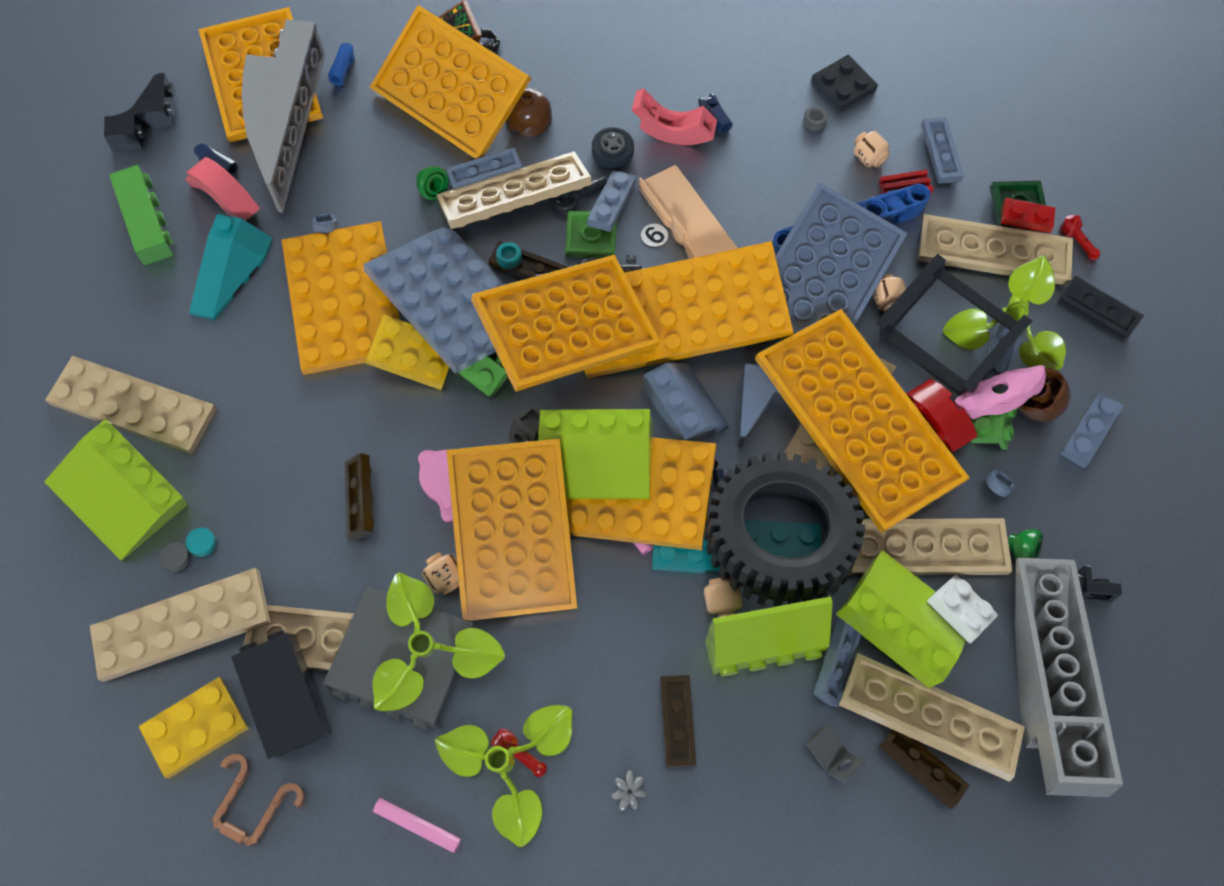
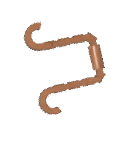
(236, 833)

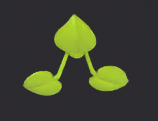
(1027, 283)
(396, 683)
(464, 750)

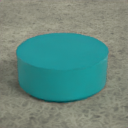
(508, 255)
(201, 542)

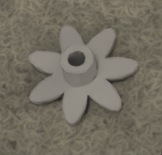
(629, 791)

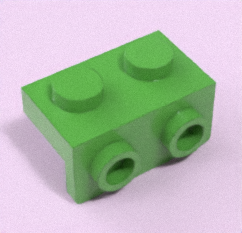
(486, 374)
(995, 428)

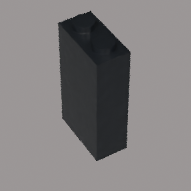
(280, 694)

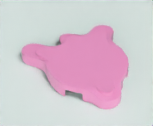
(435, 480)

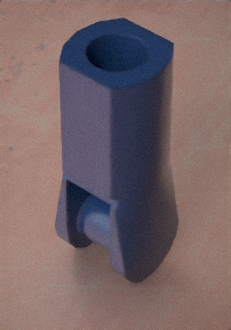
(723, 122)
(203, 151)

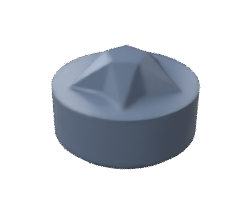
(324, 223)
(1000, 483)

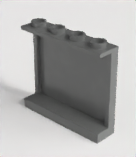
(375, 639)

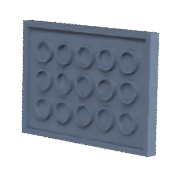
(834, 258)
(433, 289)

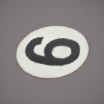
(654, 235)

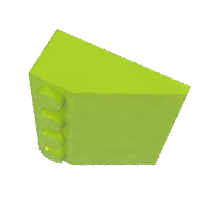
(602, 451)
(114, 490)
(894, 615)
(769, 636)

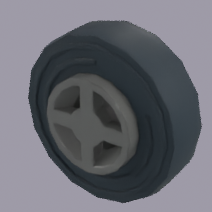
(604, 144)

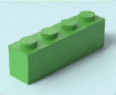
(141, 214)

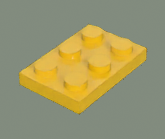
(406, 353)
(193, 727)

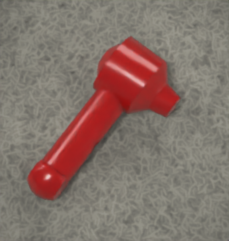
(1072, 227)
(506, 740)

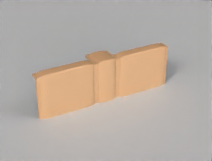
(685, 213)

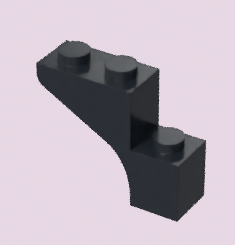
(151, 110)

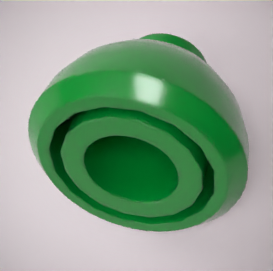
(431, 182)
(1026, 543)

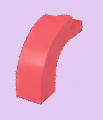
(673, 126)
(222, 188)

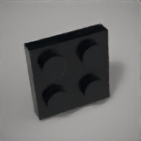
(844, 82)

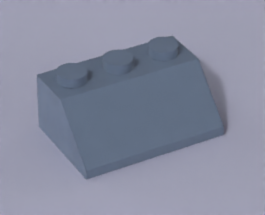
(683, 402)

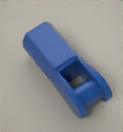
(341, 64)

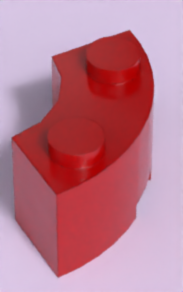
(947, 421)

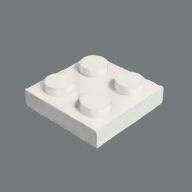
(962, 608)

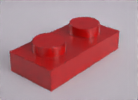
(1028, 215)

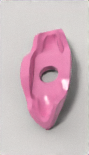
(1021, 385)

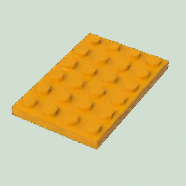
(226, 52)
(450, 82)
(332, 296)
(564, 322)
(676, 503)
(511, 529)

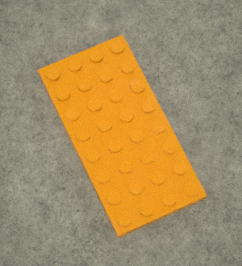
(708, 305)
(861, 420)

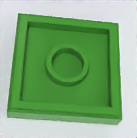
(587, 241)

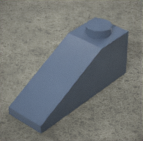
(756, 397)

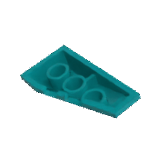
(227, 261)

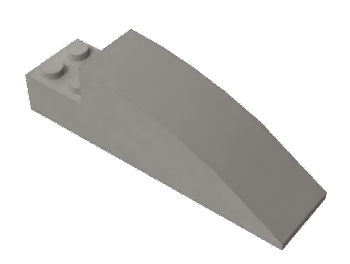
(279, 101)
(1061, 682)

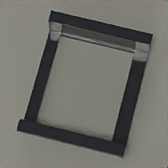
(914, 292)

